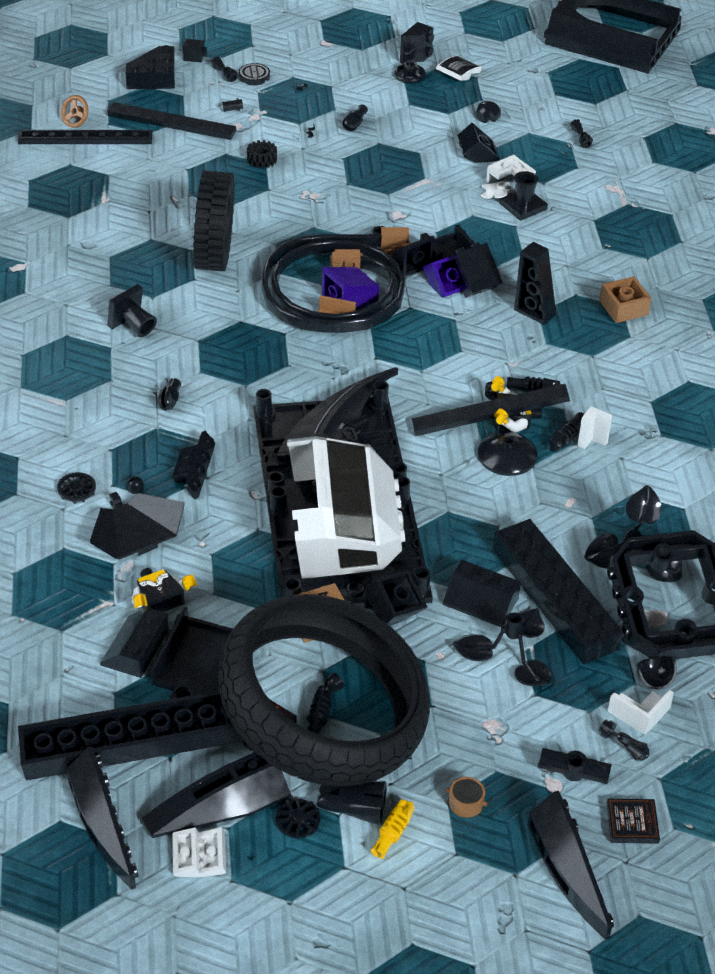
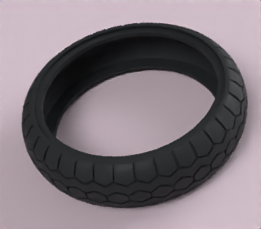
(289, 744)

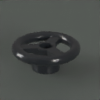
(410, 69)

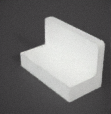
(594, 427)

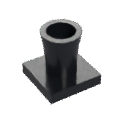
(524, 201)
(127, 308)

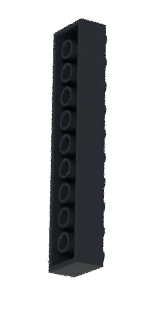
(126, 734)

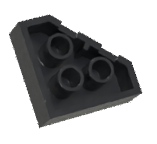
(152, 69)

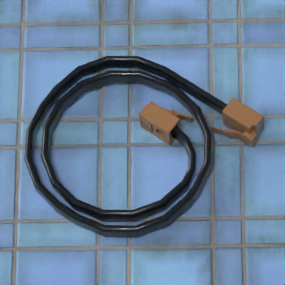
(346, 252)

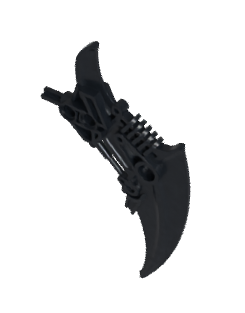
(337, 416)

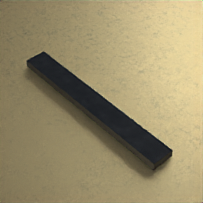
(172, 121)
(85, 136)
(486, 410)

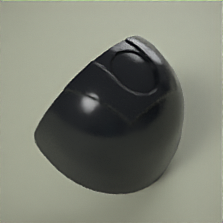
(657, 671)

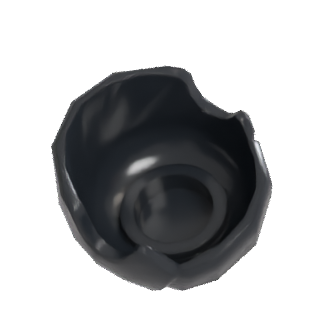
(488, 110)

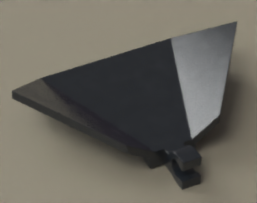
(136, 525)

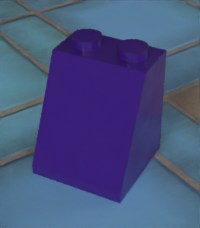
(349, 285)

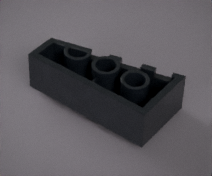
(535, 285)

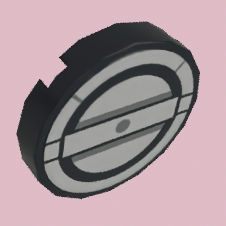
(254, 74)

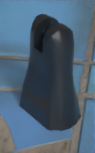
(358, 801)

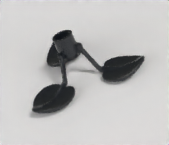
(641, 507)
(517, 625)

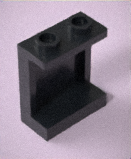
(447, 244)
(477, 269)

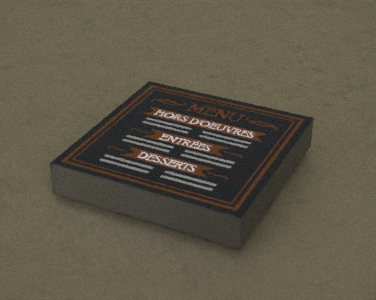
(633, 821)

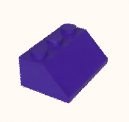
(444, 277)

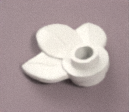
(496, 190)

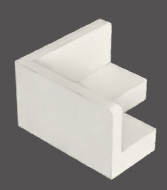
(506, 167)
(643, 715)

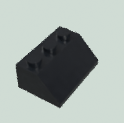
(482, 593)
(137, 642)

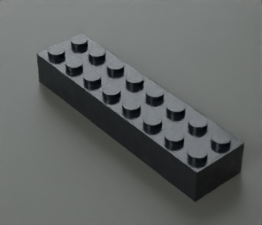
(557, 591)

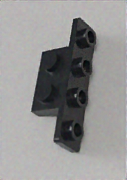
(194, 463)

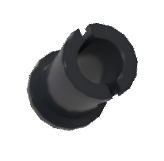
(232, 105)

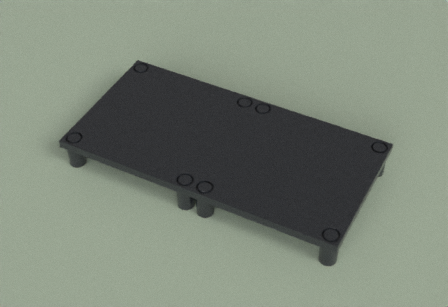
(283, 495)

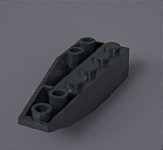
(220, 796)
(98, 814)
(567, 861)

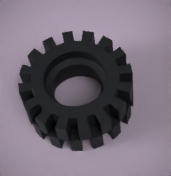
(262, 154)

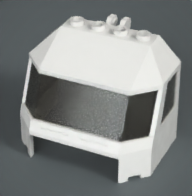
(356, 510)

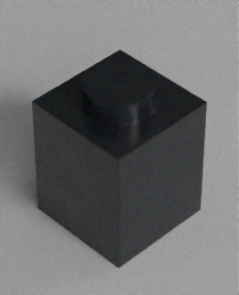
(194, 50)

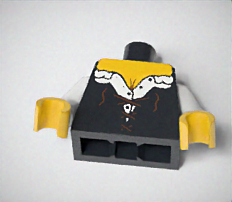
(513, 422)
(161, 590)

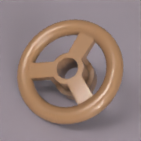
(75, 112)

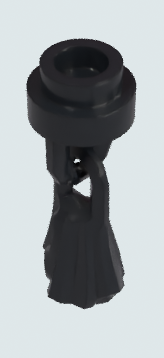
(229, 73)
(585, 139)
(638, 749)

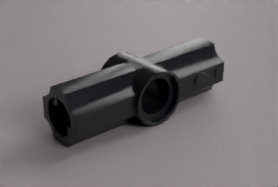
(575, 765)

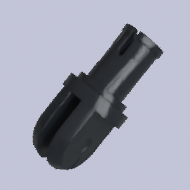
(354, 118)
(169, 395)

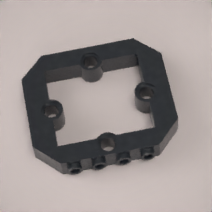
(646, 551)

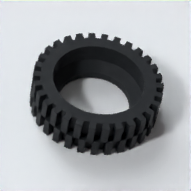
(213, 220)

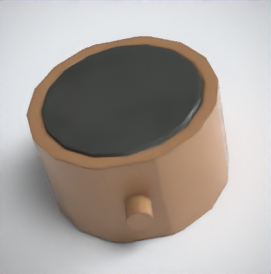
(466, 797)

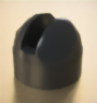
(135, 485)
(335, 681)

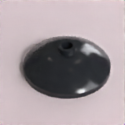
(507, 453)

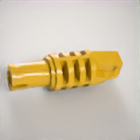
(393, 827)

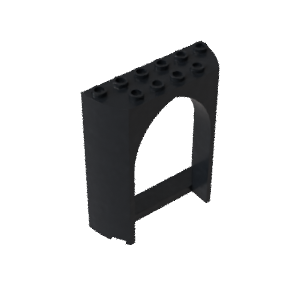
(611, 44)

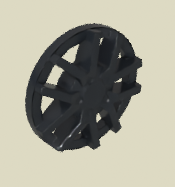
(76, 487)
(298, 818)

